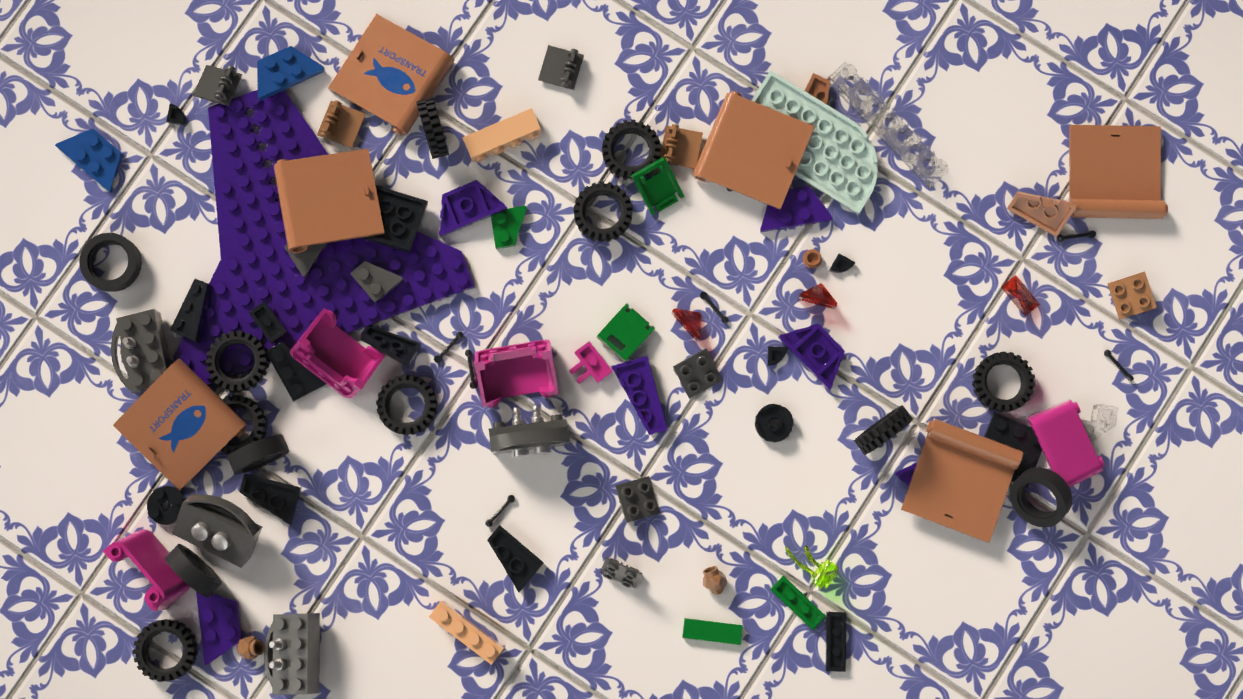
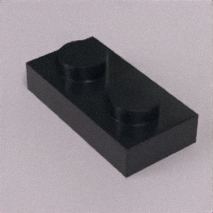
(268, 322)

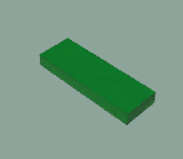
(797, 602)
(712, 631)

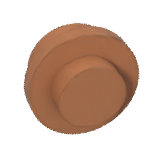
(812, 259)

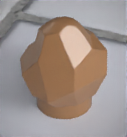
(714, 580)
(250, 647)

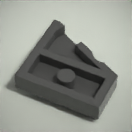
(307, 258)
(375, 280)

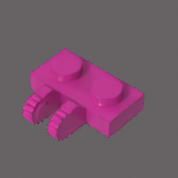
(592, 362)

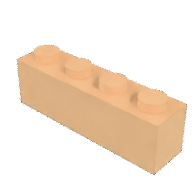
(502, 135)
(466, 632)

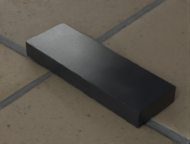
(835, 642)

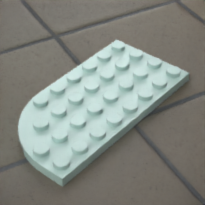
(839, 152)

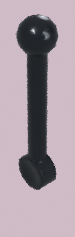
(1091, 234)
(703, 295)
(1107, 353)
(438, 358)
(473, 384)
(510, 499)

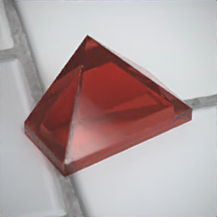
(1020, 295)
(819, 296)
(690, 321)

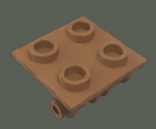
(341, 124)
(681, 146)
(1132, 295)

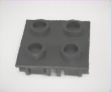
(561, 67)
(218, 84)
(697, 373)
(637, 499)
(617, 571)

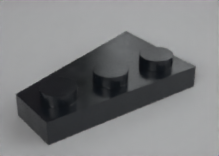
(190, 316)
(391, 344)
(295, 376)
(274, 496)
(515, 557)

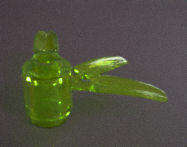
(823, 574)

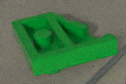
(507, 226)

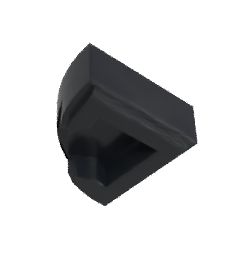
(176, 116)
(841, 264)
(775, 355)

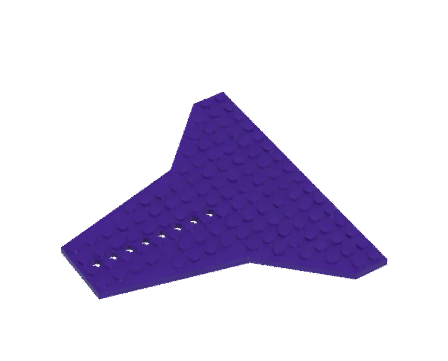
(253, 240)

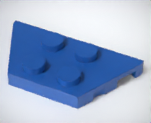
(284, 71)
(94, 156)

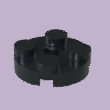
(778, 413)
(156, 500)

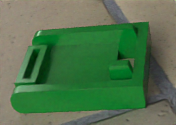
(658, 189)
(628, 329)

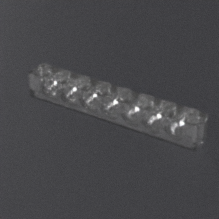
(888, 135)

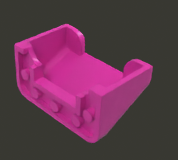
(336, 355)
(516, 371)
(1066, 442)
(149, 557)

